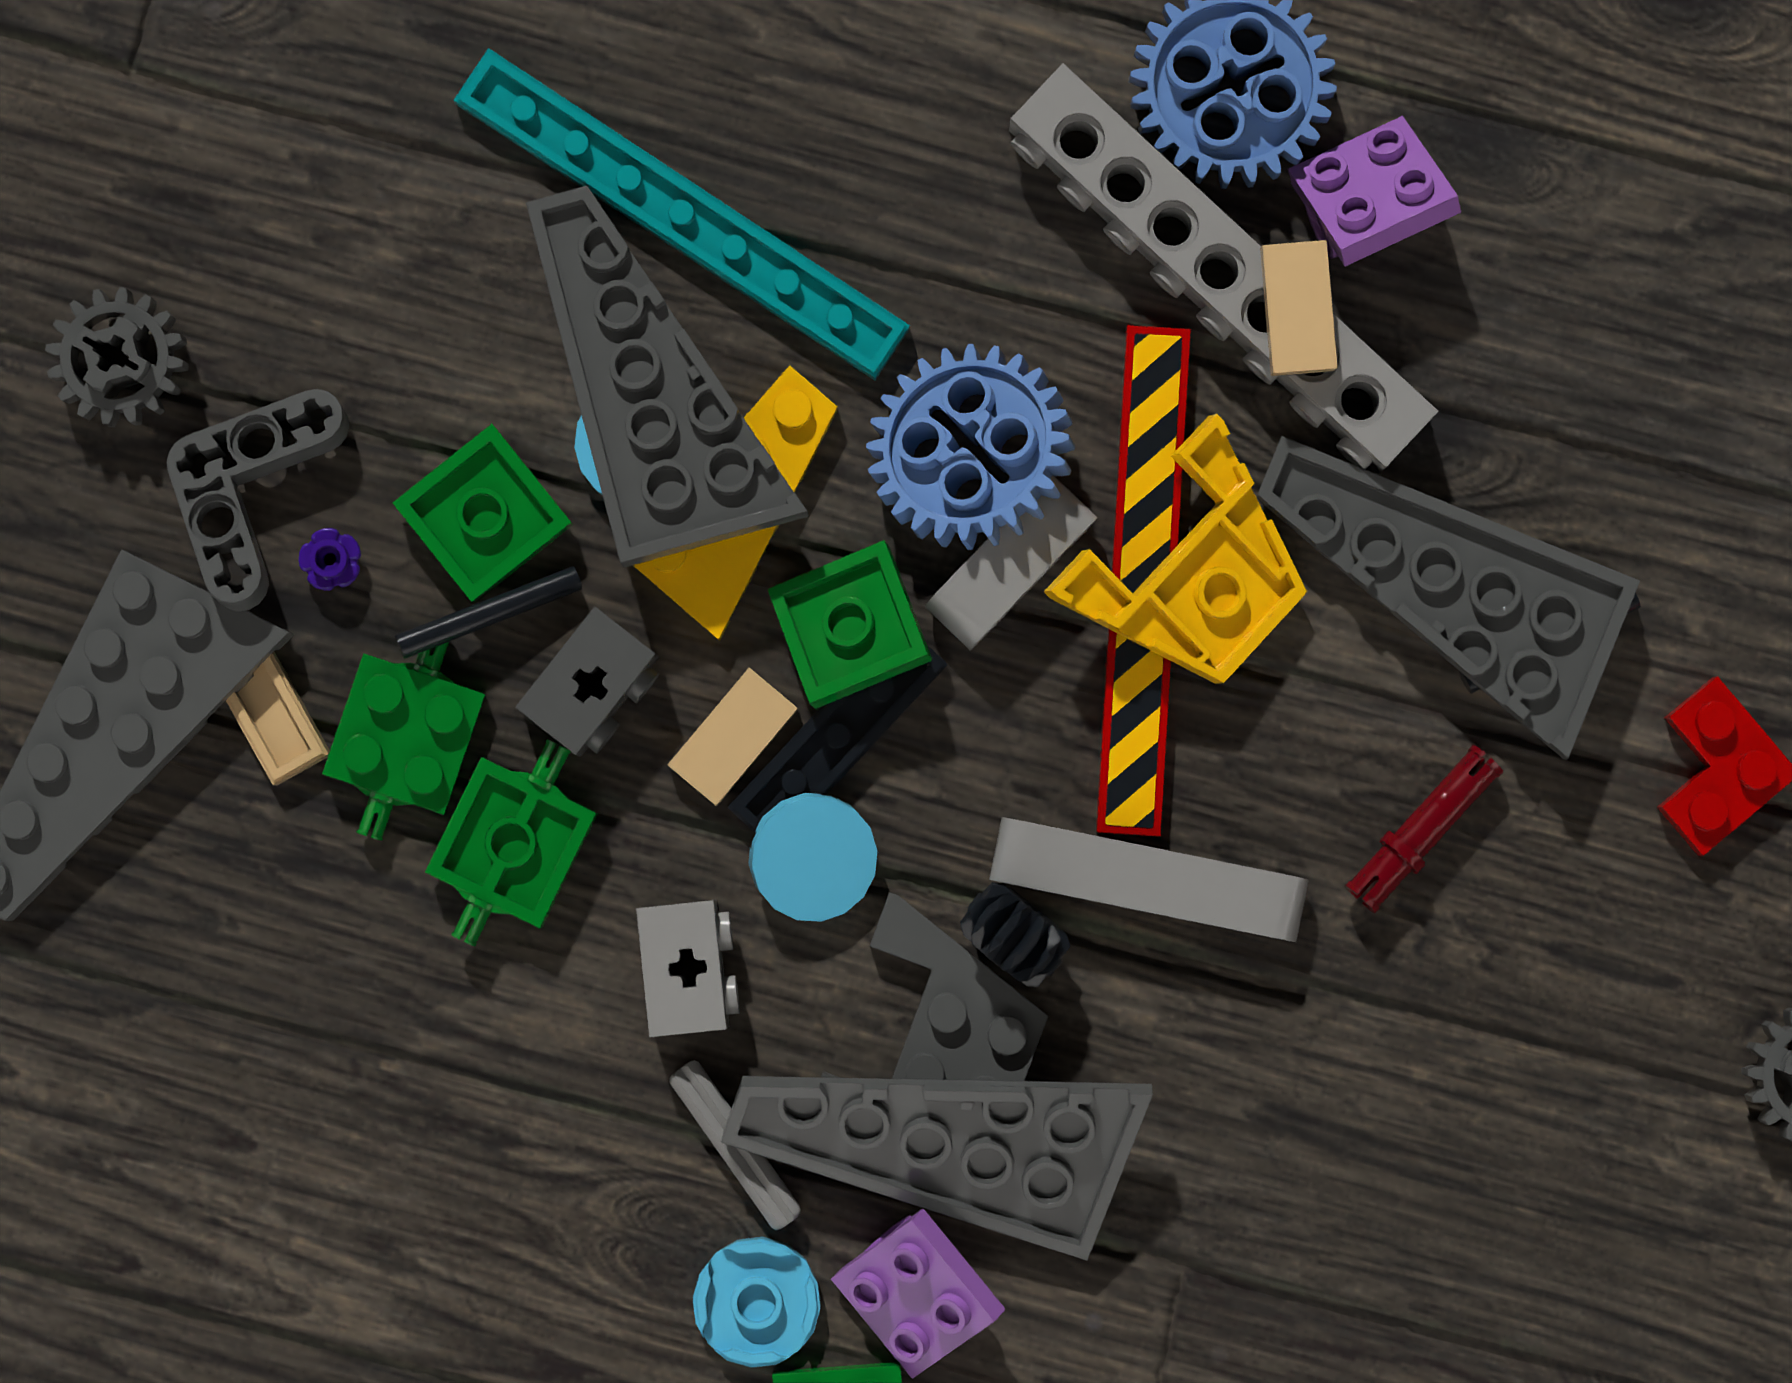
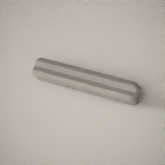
(750, 1169)

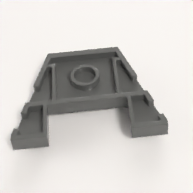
(968, 1015)

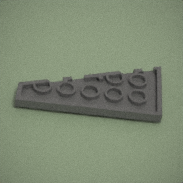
(658, 422)
(123, 706)
(986, 1152)

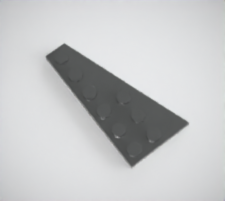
(1487, 598)

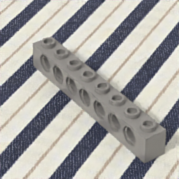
(1070, 105)

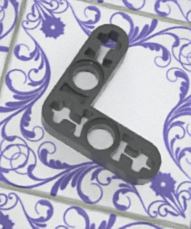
(221, 484)

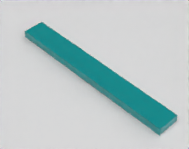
(682, 214)

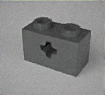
(555, 695)

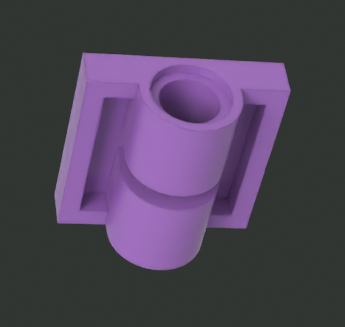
(1373, 191)
(917, 1293)

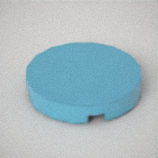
(813, 857)
(756, 1302)

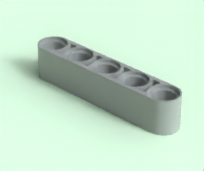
(1149, 879)

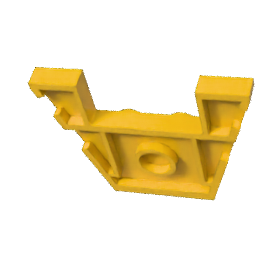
(1218, 585)

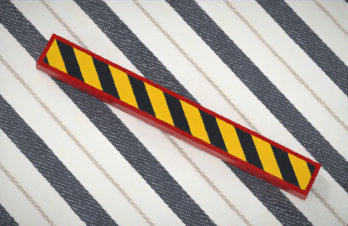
(1142, 538)

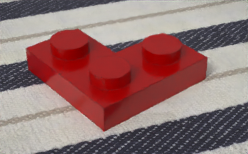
(1739, 770)

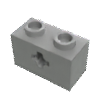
(670, 1003)

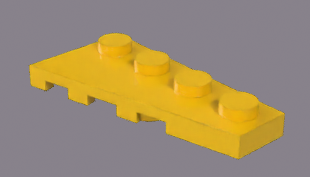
(713, 577)

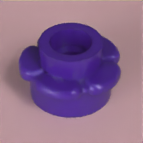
(347, 556)

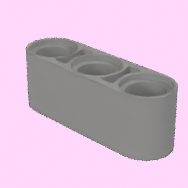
(1002, 574)

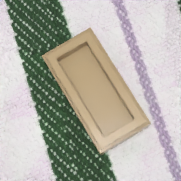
(1298, 308)
(277, 723)
(732, 736)

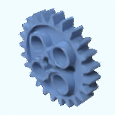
(1258, 133)
(928, 485)

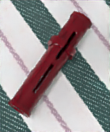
(1405, 849)

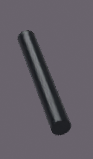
(488, 612)

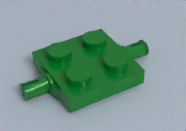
(403, 736)
(511, 842)

